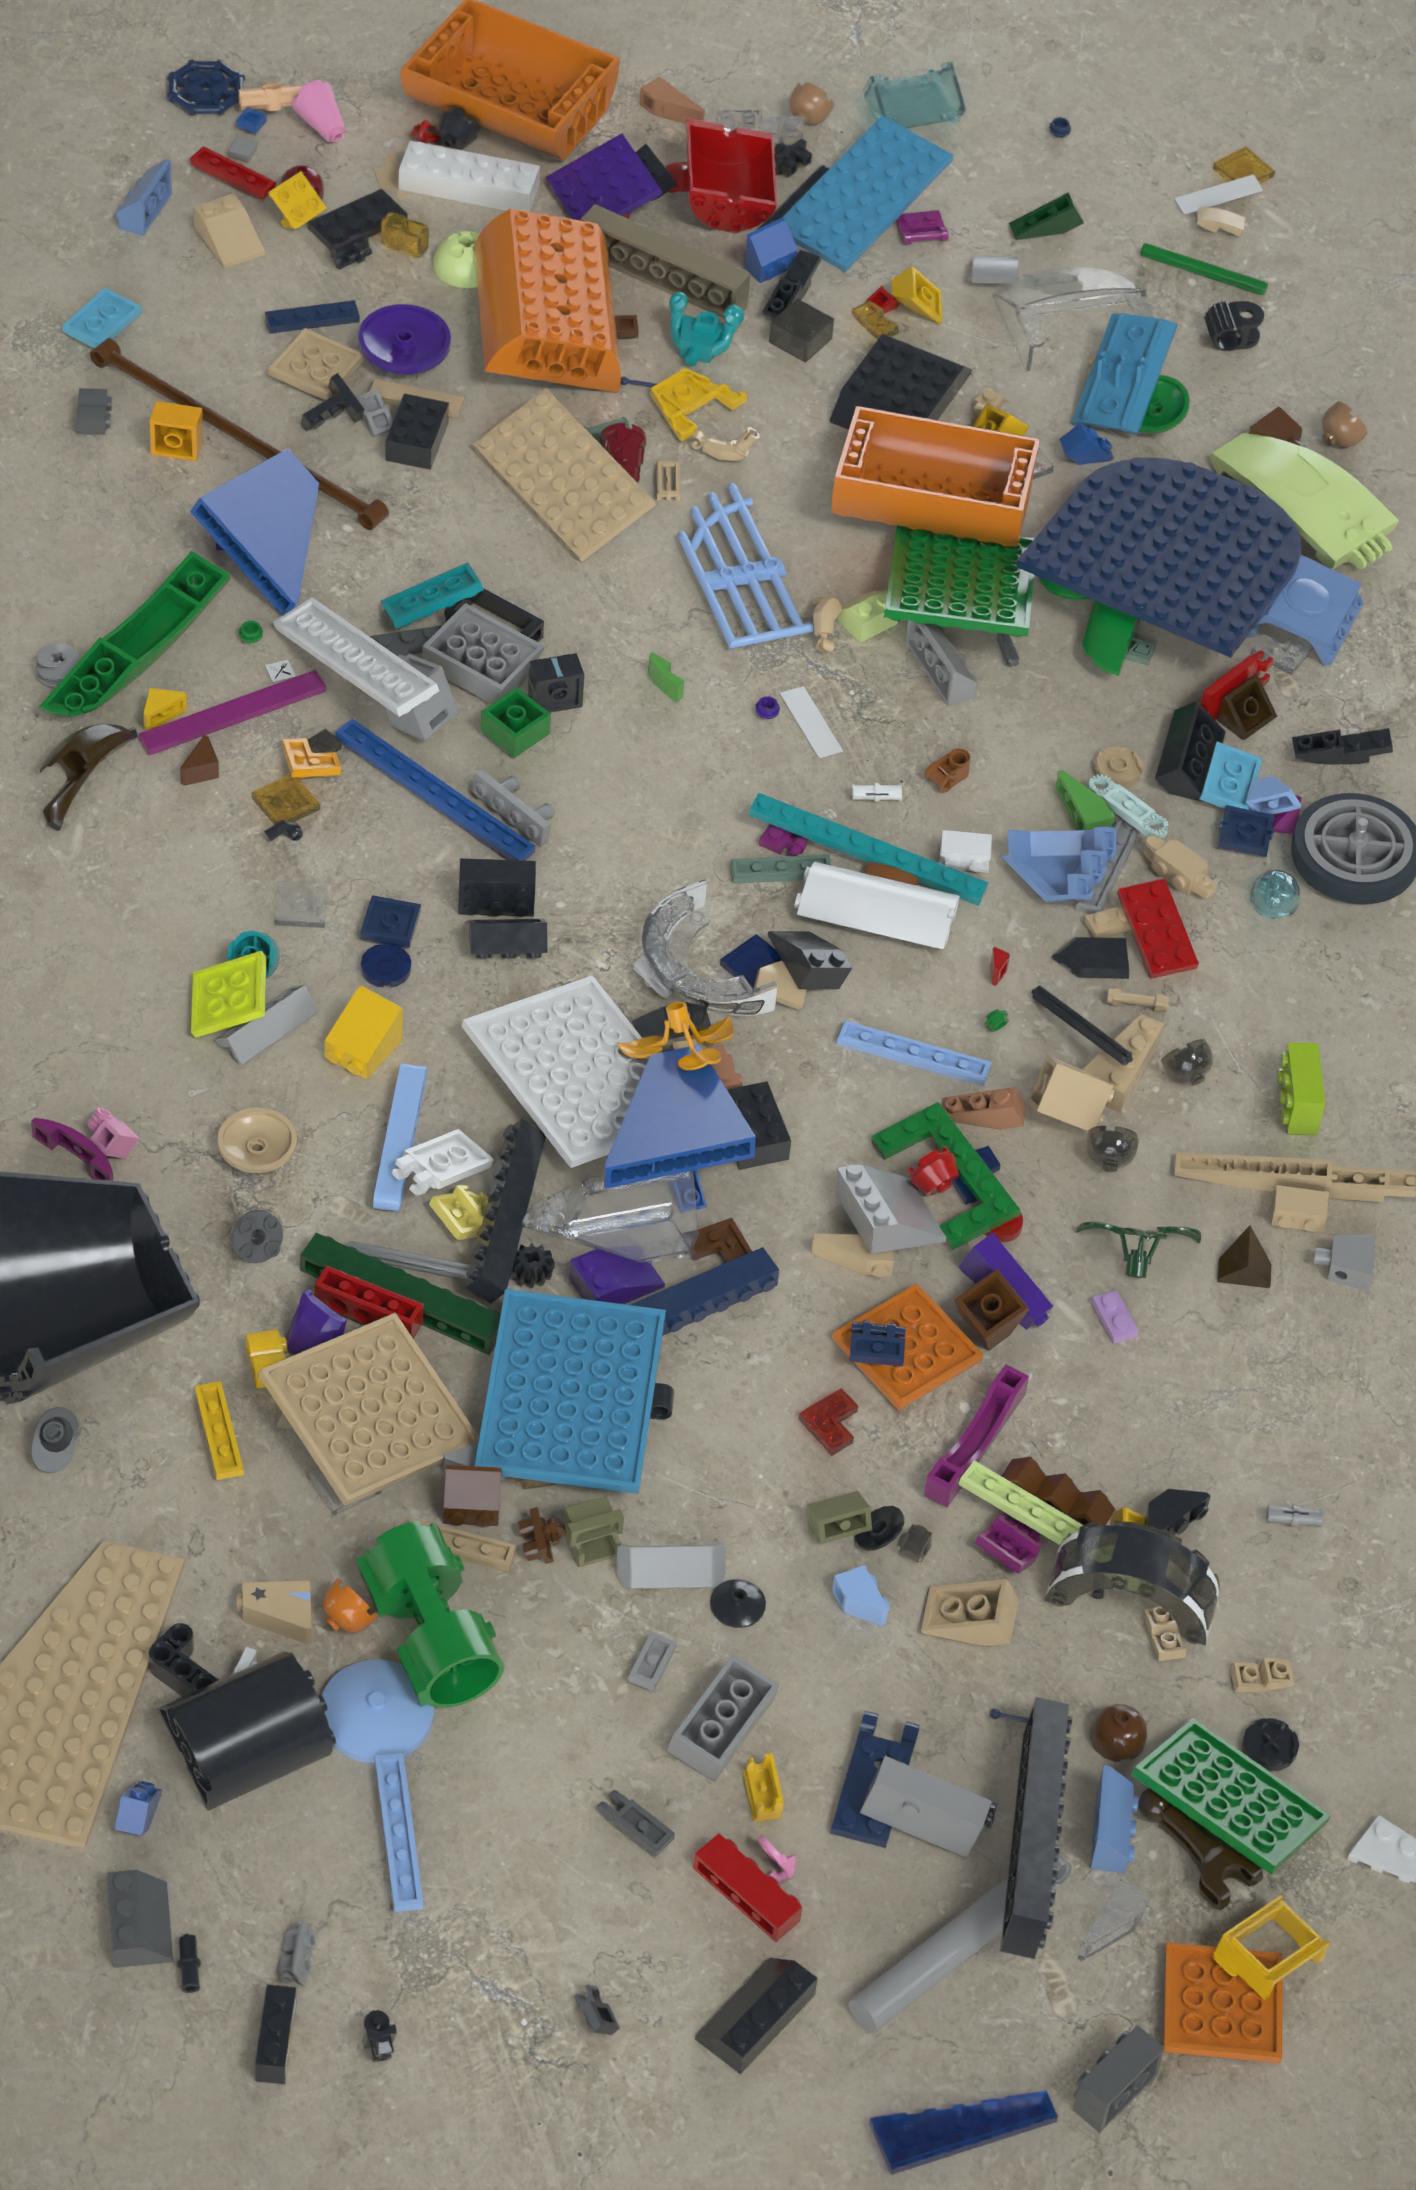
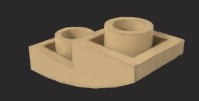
(1214, 218)
(1164, 1634)
(1266, 1676)

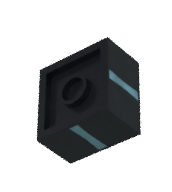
(557, 682)

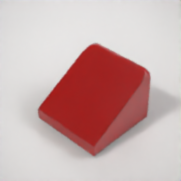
(884, 300)
(999, 964)

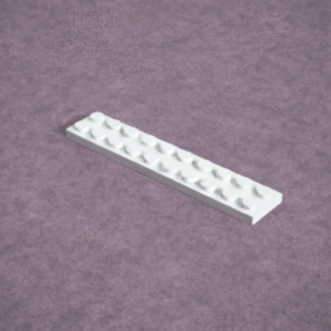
(356, 657)

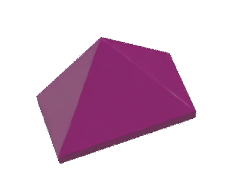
(1286, 821)

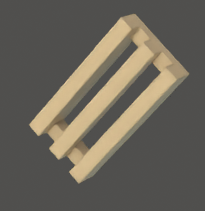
(668, 493)

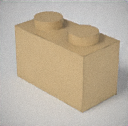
(1300, 1208)

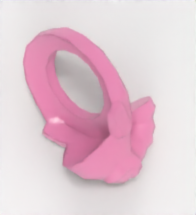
(786, 1864)

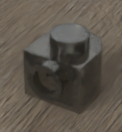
(915, 1543)

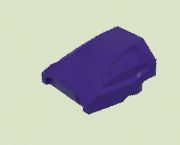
(312, 1324)

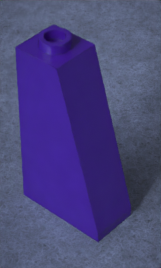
(992, 1255)

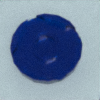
(386, 965)

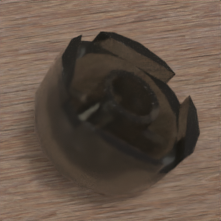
(1189, 1063)
(1112, 1148)

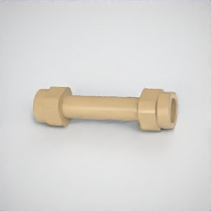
(1116, 997)

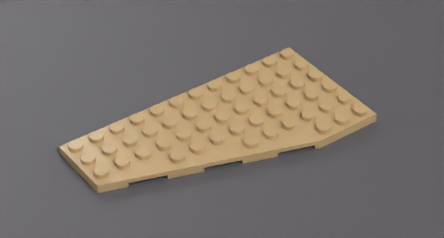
(75, 1690)

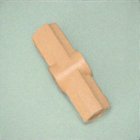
(270, 96)

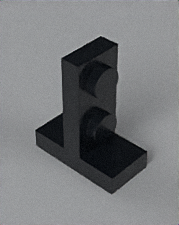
(334, 406)

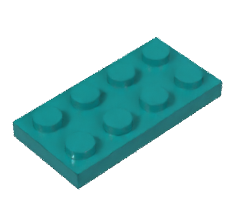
(432, 595)

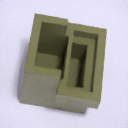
(593, 1530)

